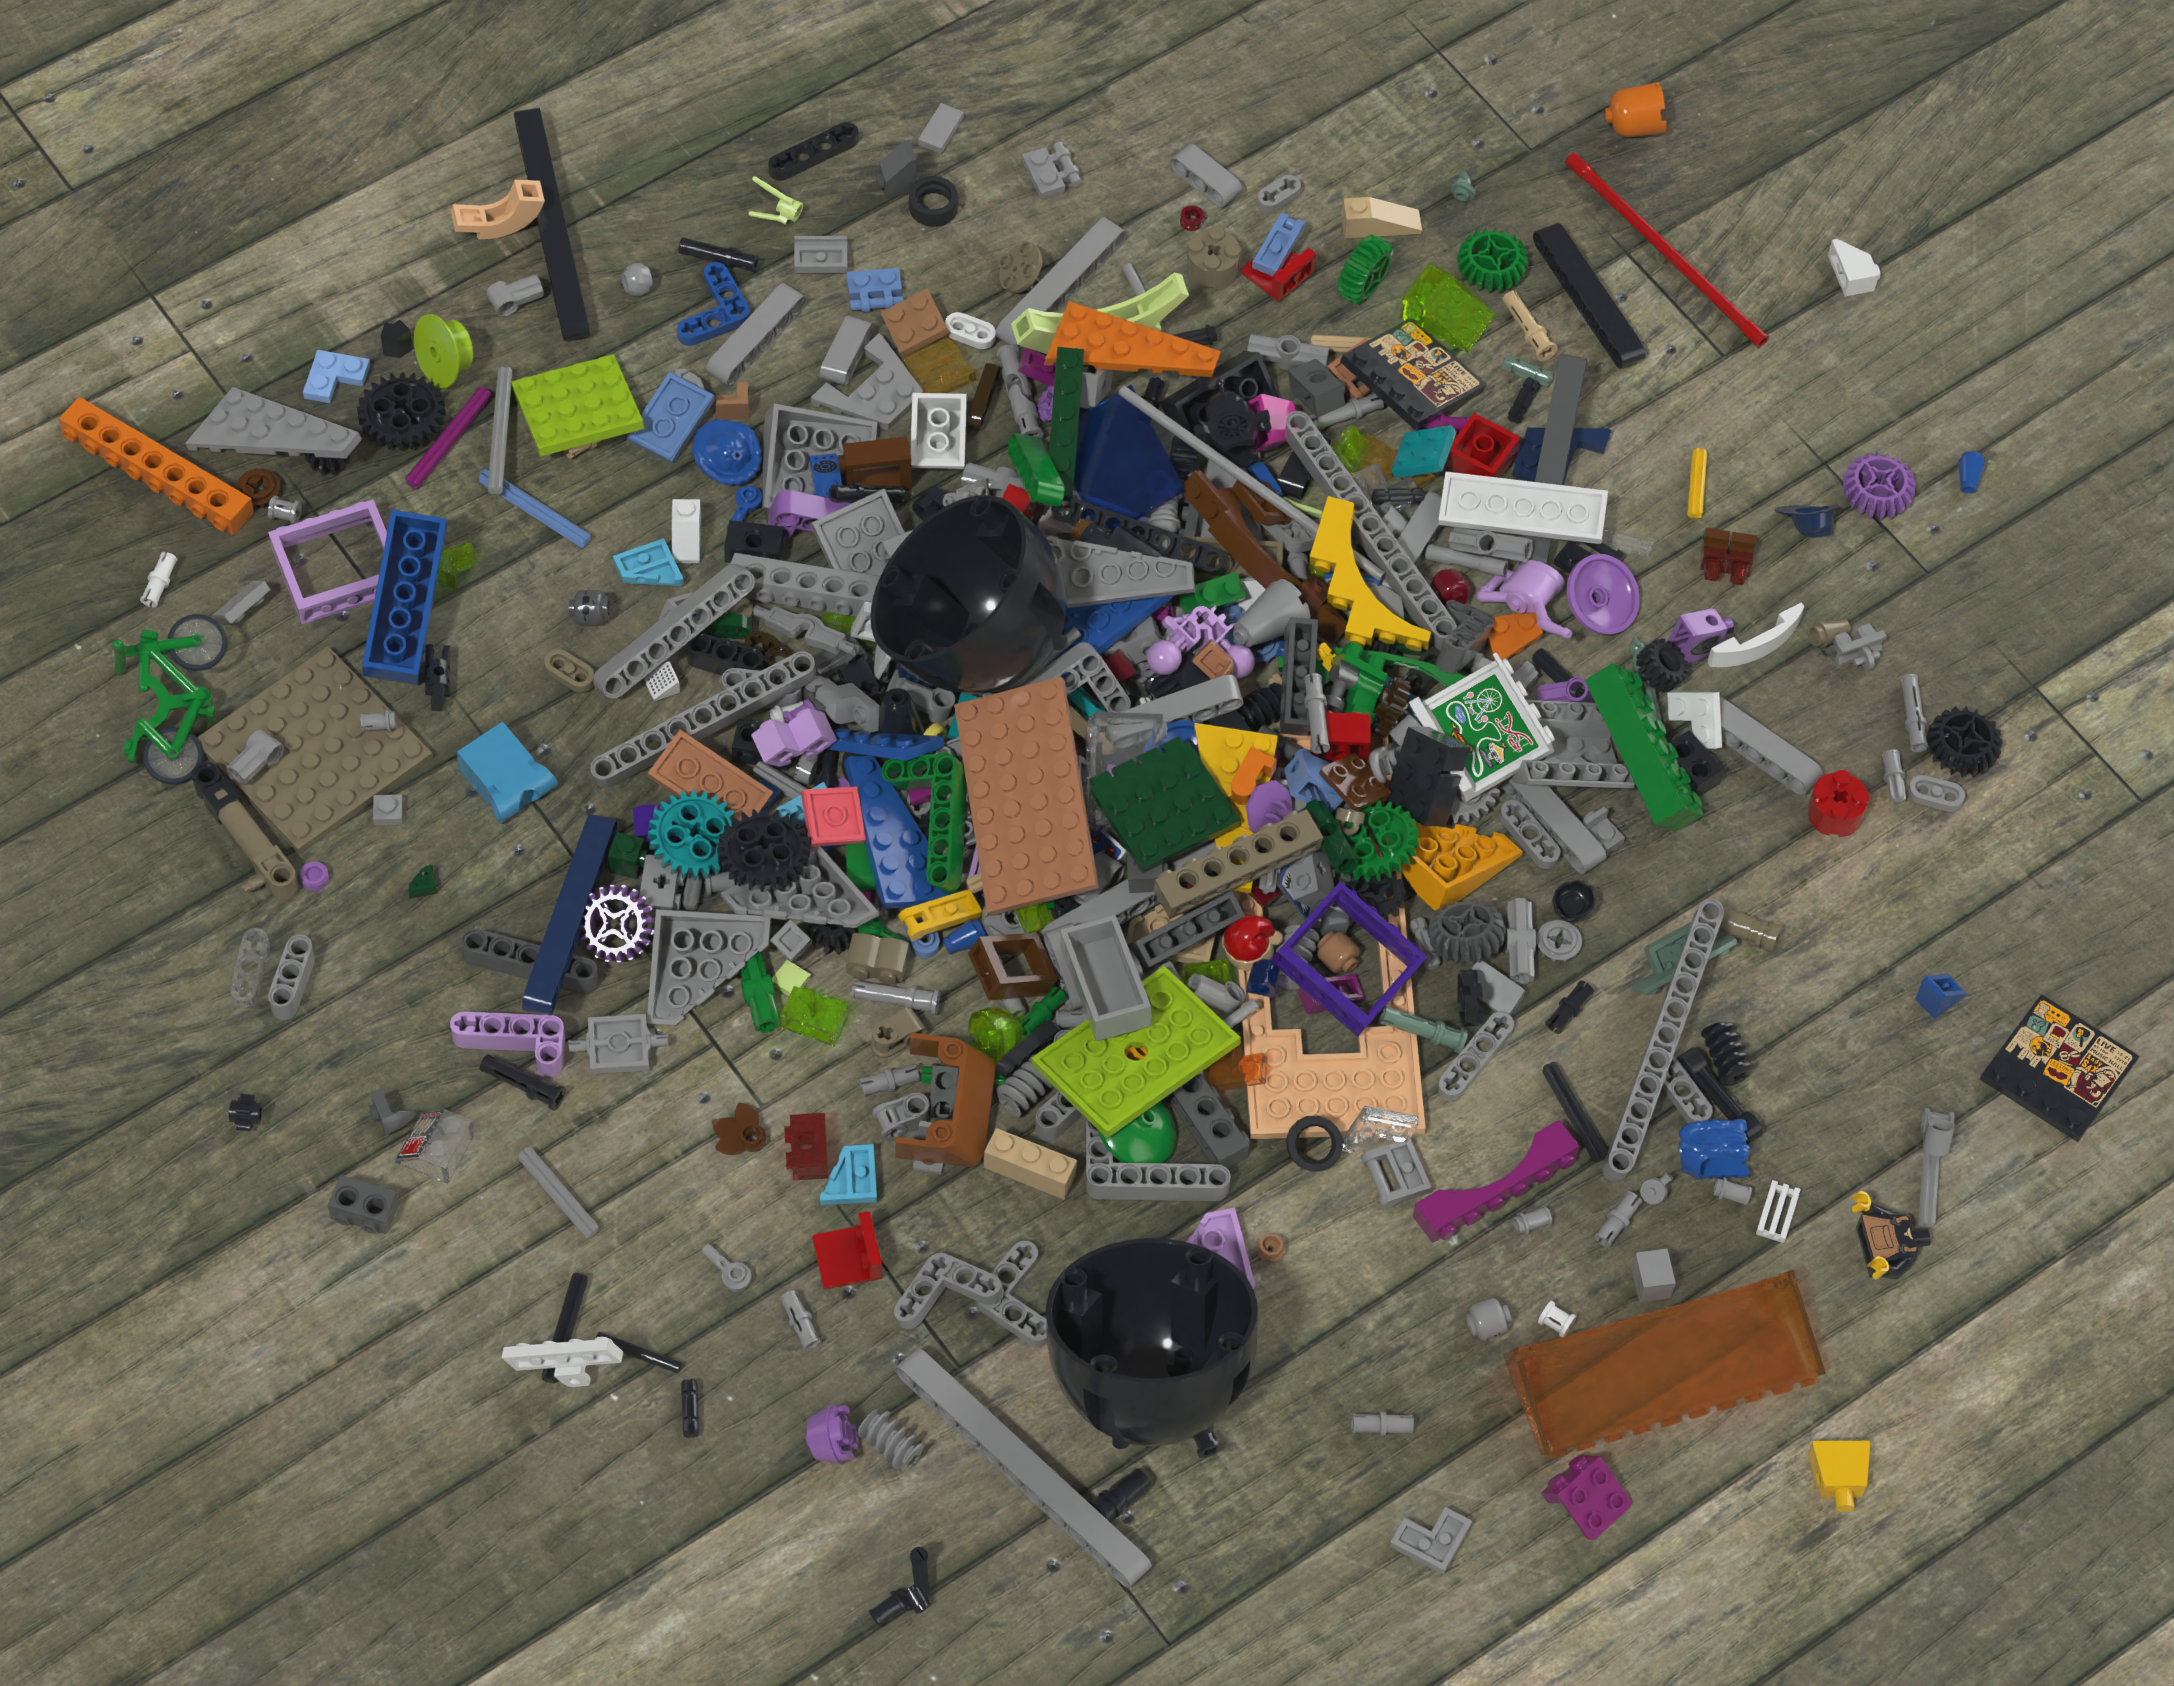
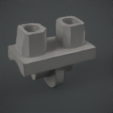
(1860, 651)

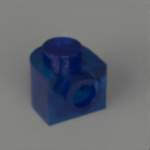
(1264, 973)

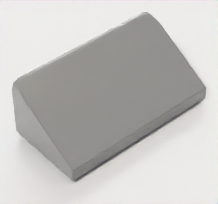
(1498, 990)

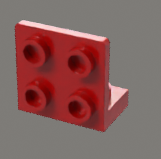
(1286, 279)
(848, 1254)

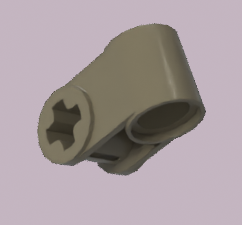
(895, 1033)

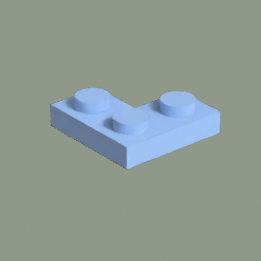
(332, 368)

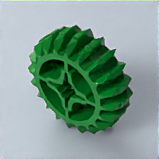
(1492, 260)
(1365, 269)

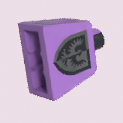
(1699, 632)

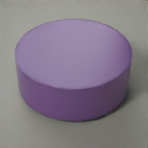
(314, 876)

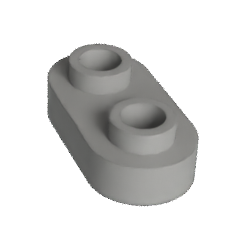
(1936, 792)

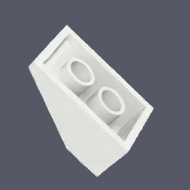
(938, 430)

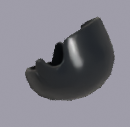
(1574, 901)

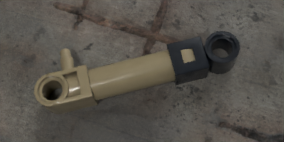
(227, 808)

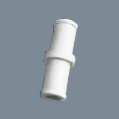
(158, 579)

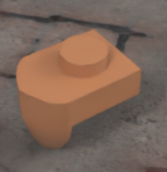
(1213, 660)

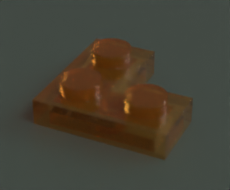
(1237, 1070)

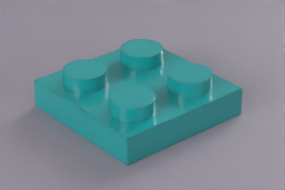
(1423, 451)

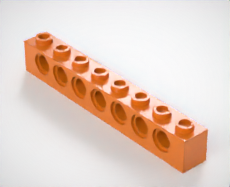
(140, 455)

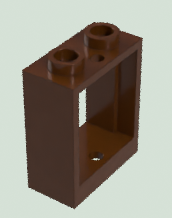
(875, 454)
(993, 976)

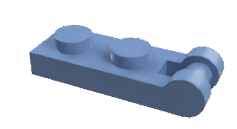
(1278, 244)

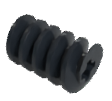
(1261, 705)
(1727, 1053)

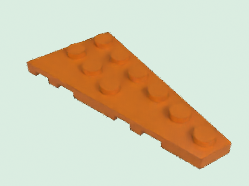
(1128, 346)

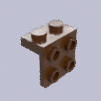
(1355, 782)

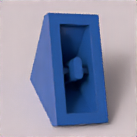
(1939, 994)

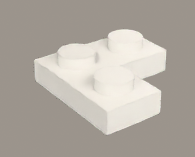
(1702, 711)

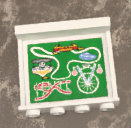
(1492, 719)

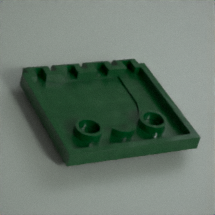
(1163, 803)

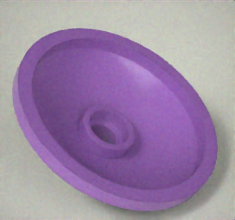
(1613, 590)

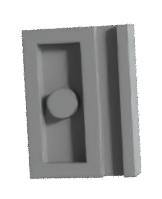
(820, 254)

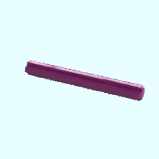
(448, 437)

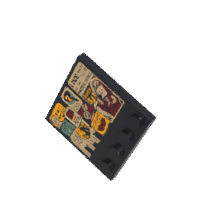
(1412, 373)
(2059, 1068)

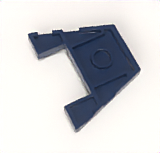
(1529, 453)

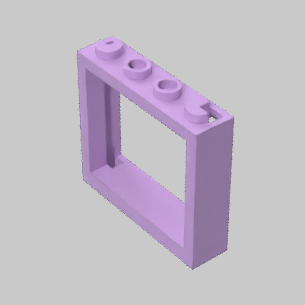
(340, 598)

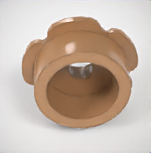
(1270, 1240)

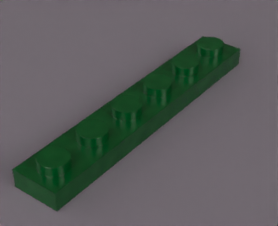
(1066, 414)

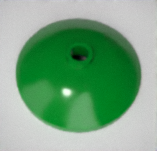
(1144, 1140)

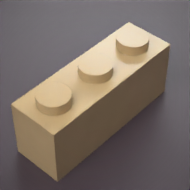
(1030, 1163)

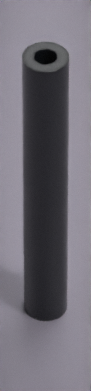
(645, 1354)

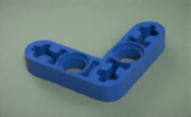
(722, 313)

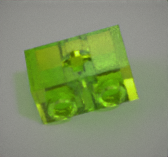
(814, 1015)

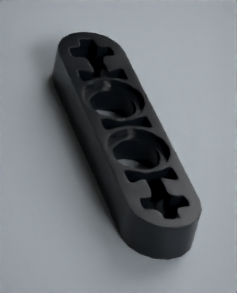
(811, 148)

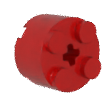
(1838, 804)

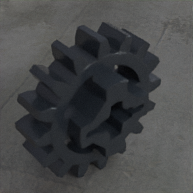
(1379, 892)

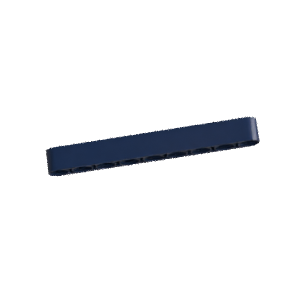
(565, 923)

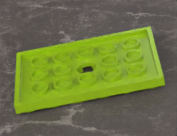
(1116, 1089)

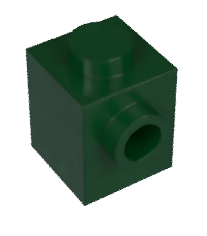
(627, 855)

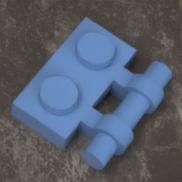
(874, 284)

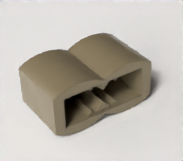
(877, 958)

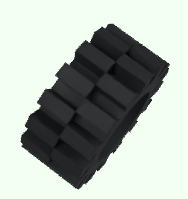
(1662, 665)

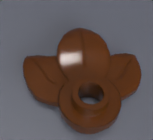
(736, 1130)

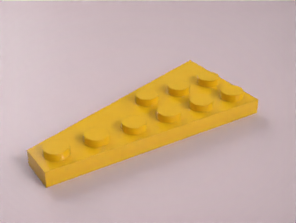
(1222, 754)

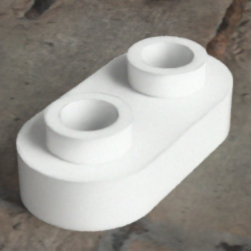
(971, 330)

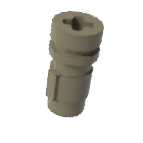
(1752, 930)

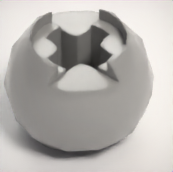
(636, 279)

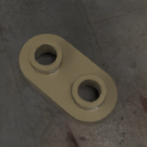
(572, 670)

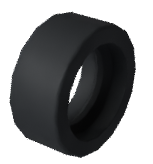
(933, 185)
(1332, 1156)

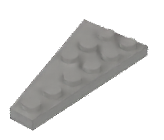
(264, 427)
(1108, 575)

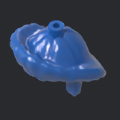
(727, 451)

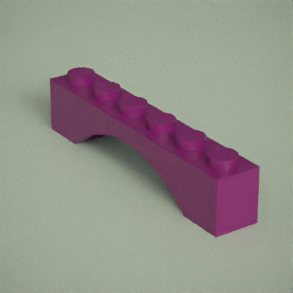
(1448, 1210)

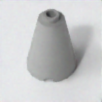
(1270, 614)

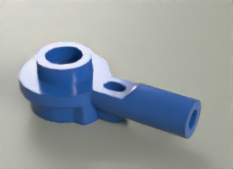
(747, 500)

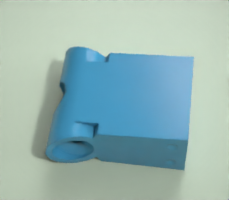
(504, 772)

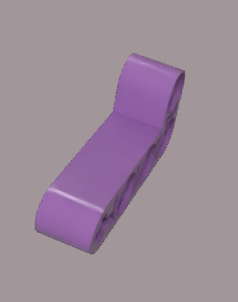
(799, 509)

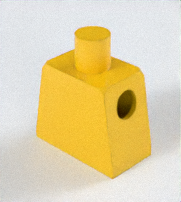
(1840, 1470)

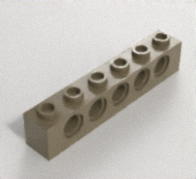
(1178, 900)

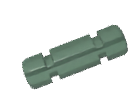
(1527, 370)

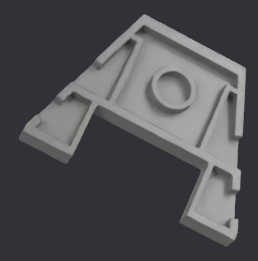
(880, 398)

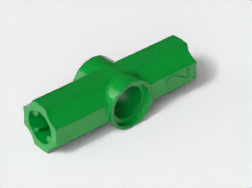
(759, 994)

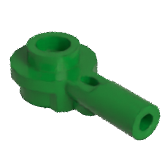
(875, 928)

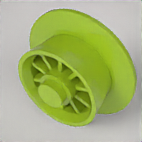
(442, 349)

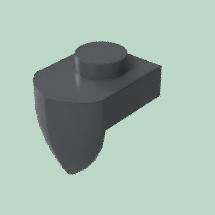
(381, 1112)

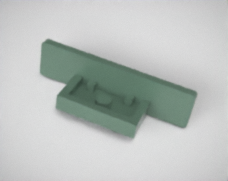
(1664, 954)

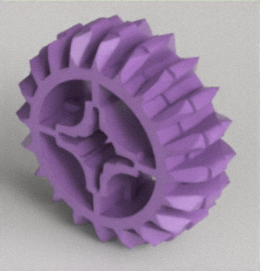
(1878, 476)
(624, 932)

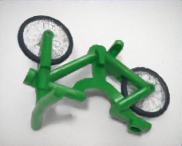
(196, 645)

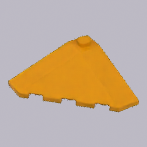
(1456, 862)

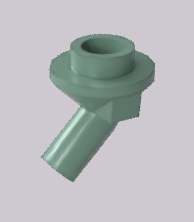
(1462, 188)

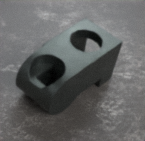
(1420, 682)
(943, 1091)

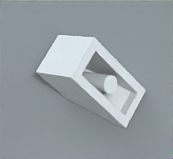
(1853, 268)
(686, 530)

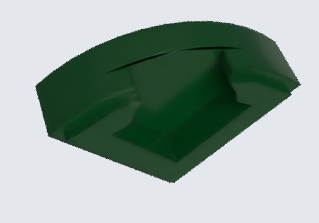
(423, 883)

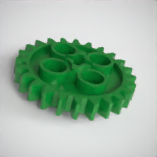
(1392, 832)

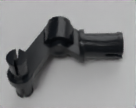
(911, 1599)

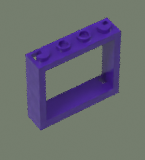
(1324, 991)

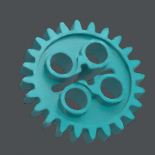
(681, 854)

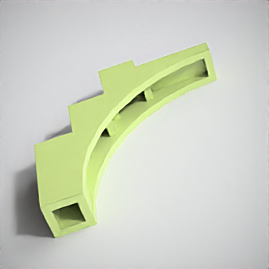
(1037, 328)

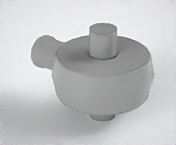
(1655, 1189)

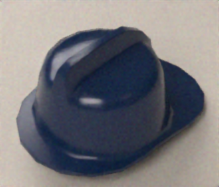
(1811, 520)

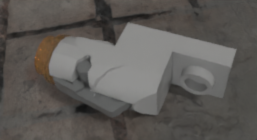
(842, 702)

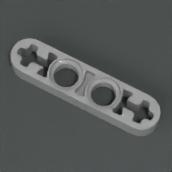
(1474, 1055)

